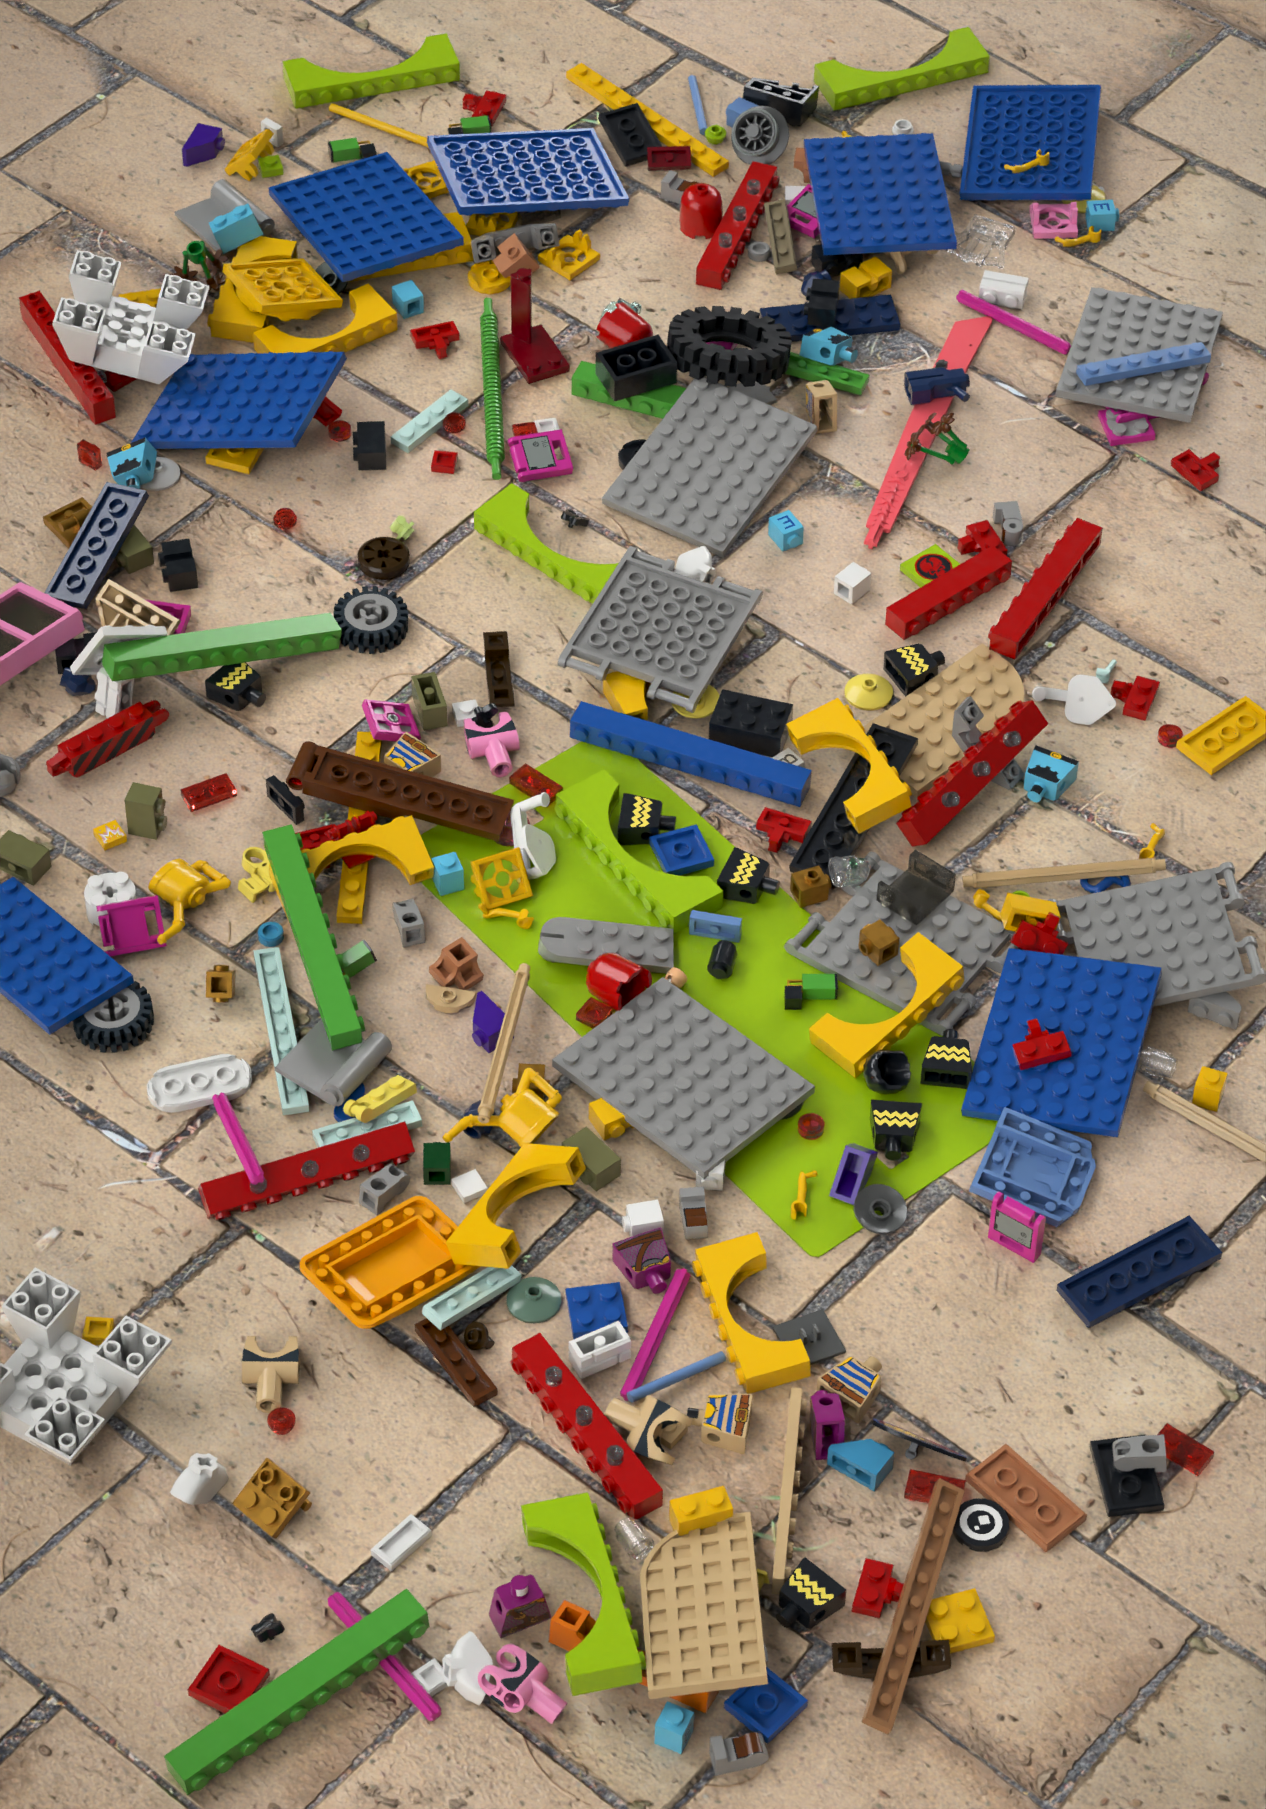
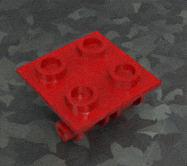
(356, 825)

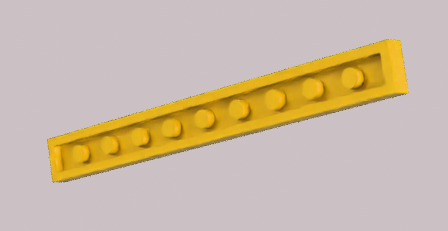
(665, 130)
(354, 880)

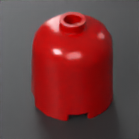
(700, 210)
(622, 326)
(616, 979)

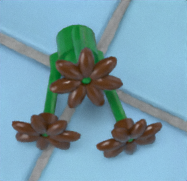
(197, 253)
(956, 449)

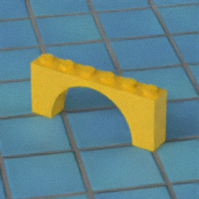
(444, 258)
(230, 316)
(371, 321)
(835, 727)
(394, 842)
(852, 1043)
(532, 1168)
(758, 1361)

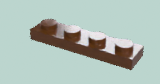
(457, 1362)

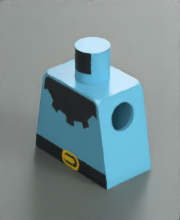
(828, 346)
(133, 463)
(1049, 774)

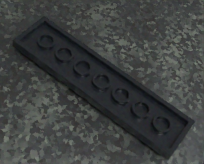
(832, 831)

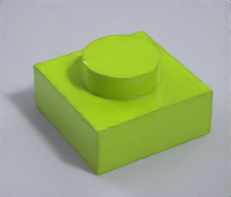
(270, 166)

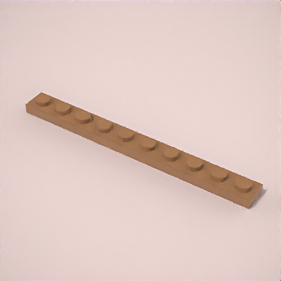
(913, 1607)

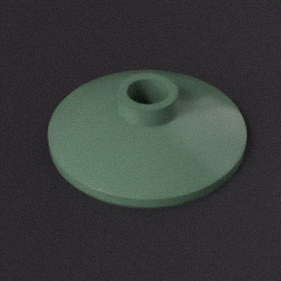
(534, 1308)

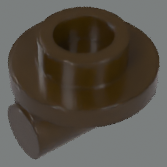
(477, 1336)

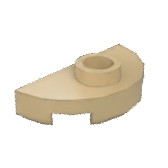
(449, 999)

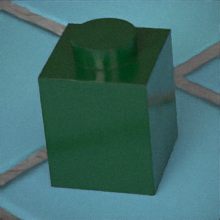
(437, 1163)

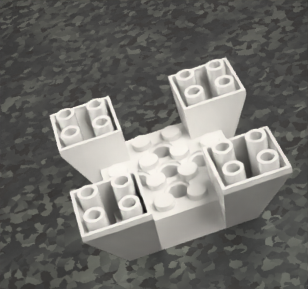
(123, 333)
(58, 1385)

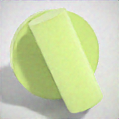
(402, 528)

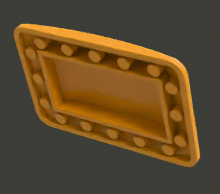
(387, 1263)

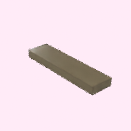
(780, 236)

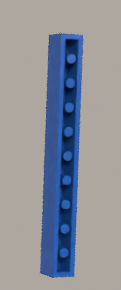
(690, 754)

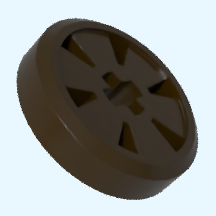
(383, 558)

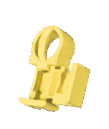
(259, 873)

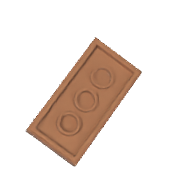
(1026, 1497)

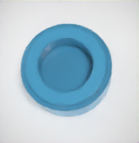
(270, 934)

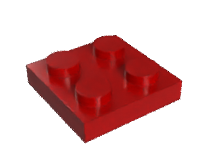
(227, 1680)

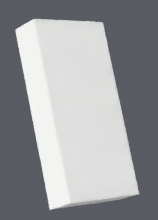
(401, 1542)

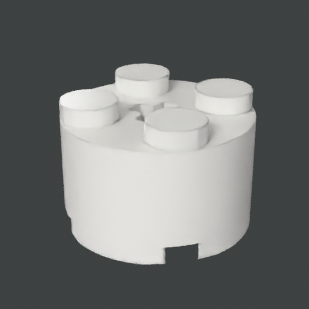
(104, 890)

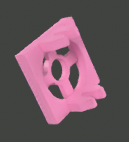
(1043, 230)

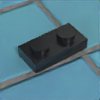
(285, 800)

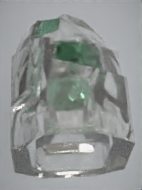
(848, 870)

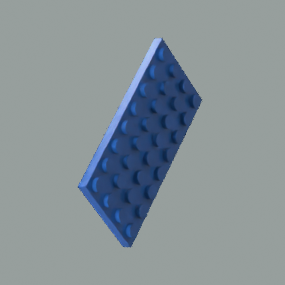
(49, 963)

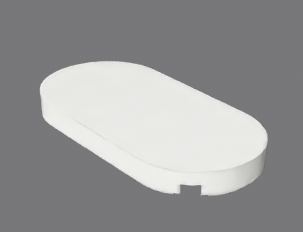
(196, 1081)

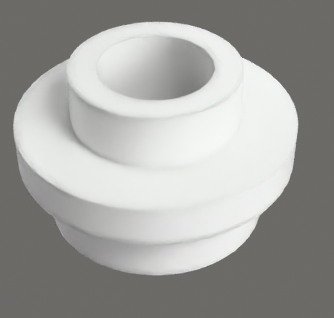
(902, 127)

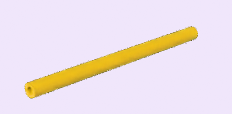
(378, 124)

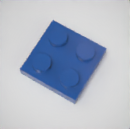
(681, 851)
(595, 1307)
(767, 1706)

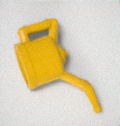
(184, 888)
(522, 1114)

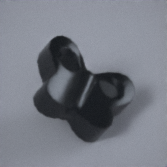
(570, 515)
(484, 715)
(267, 1628)

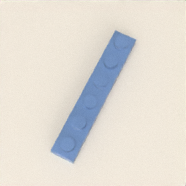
(1143, 363)

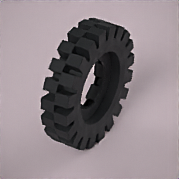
(768, 341)

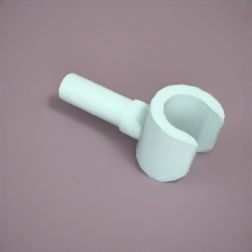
(1104, 674)

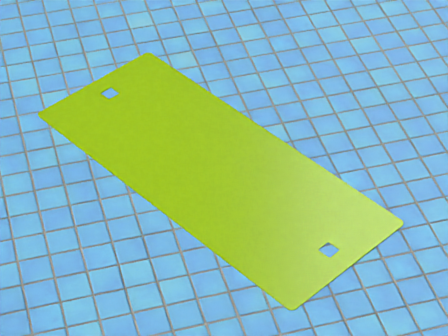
(747, 1000)

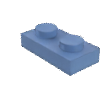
(715, 926)

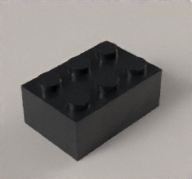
(636, 368)
(750, 723)

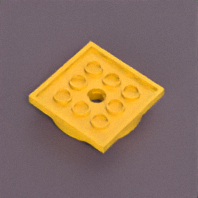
(282, 288)

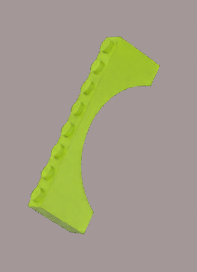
(315, 85)
(851, 86)
(506, 524)
(668, 896)
(609, 1652)

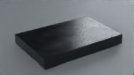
(629, 133)
(1124, 1491)

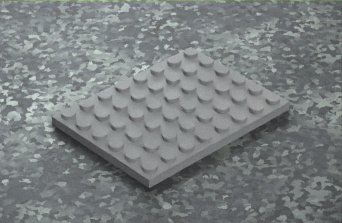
(1131, 324)
(709, 465)
(683, 1077)

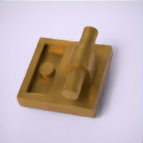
(68, 520)
(272, 1498)

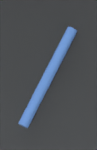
(697, 104)
(676, 1376)

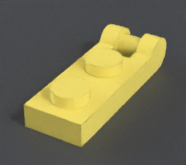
(380, 1099)

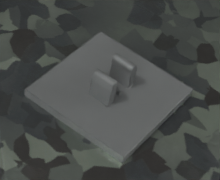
(816, 1334)

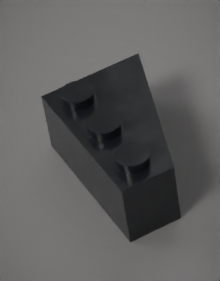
(791, 101)

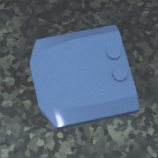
(1035, 1167)

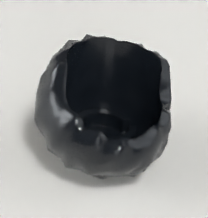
(887, 1071)

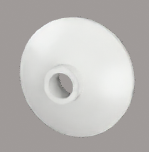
(165, 475)

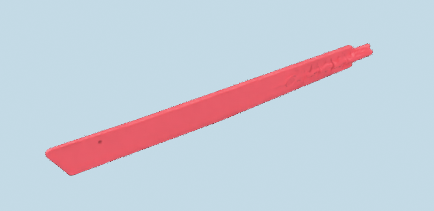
(959, 353)

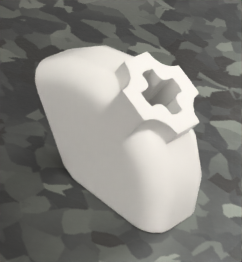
(696, 565)
(200, 1480)
(463, 1666)

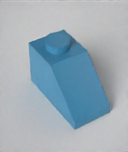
(862, 1461)

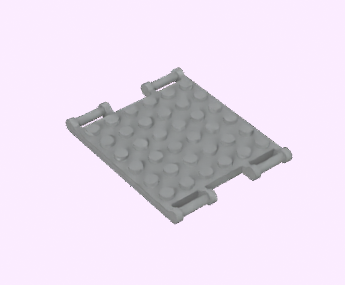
(660, 628)
(952, 926)
(1171, 926)

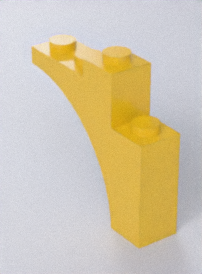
(626, 694)

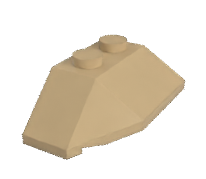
(122, 608)

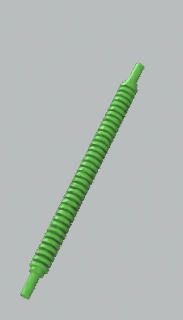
(492, 388)

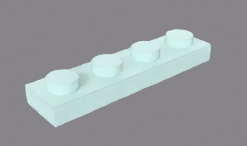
(428, 421)
(353, 1127)
(470, 1295)

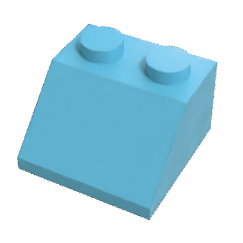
(235, 228)

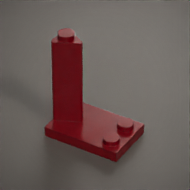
(526, 345)

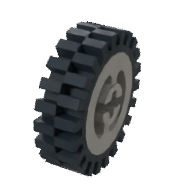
(372, 609)
(133, 1020)

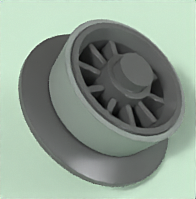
(760, 135)

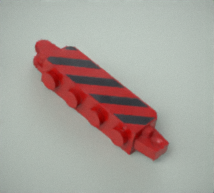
(107, 739)

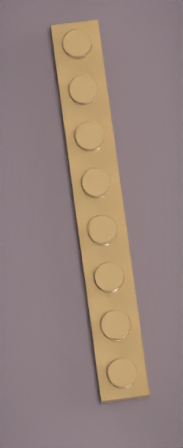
(788, 1500)

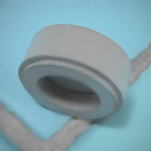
(759, 251)

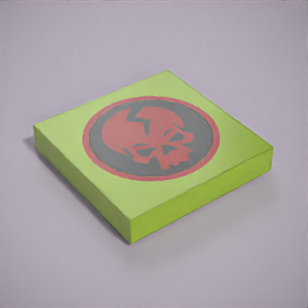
(928, 565)

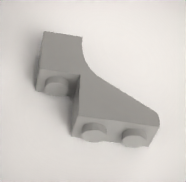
(1218, 1008)

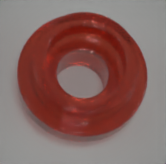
(454, 423)
(285, 518)
(281, 1426)

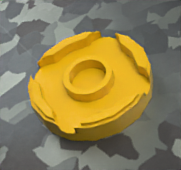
(487, 279)

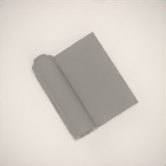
(222, 201)
(336, 1072)

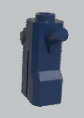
(937, 382)

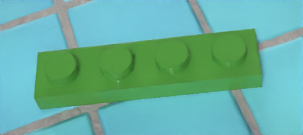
(838, 376)

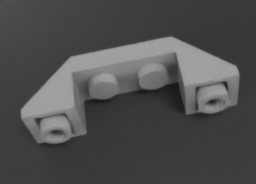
(531, 235)
(967, 735)

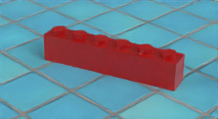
(948, 592)

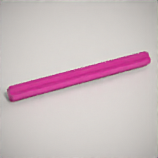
(1013, 322)
(238, 1138)
(656, 1332)
(391, 1663)

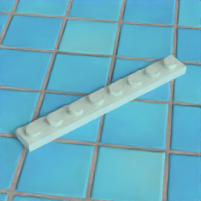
(279, 1025)

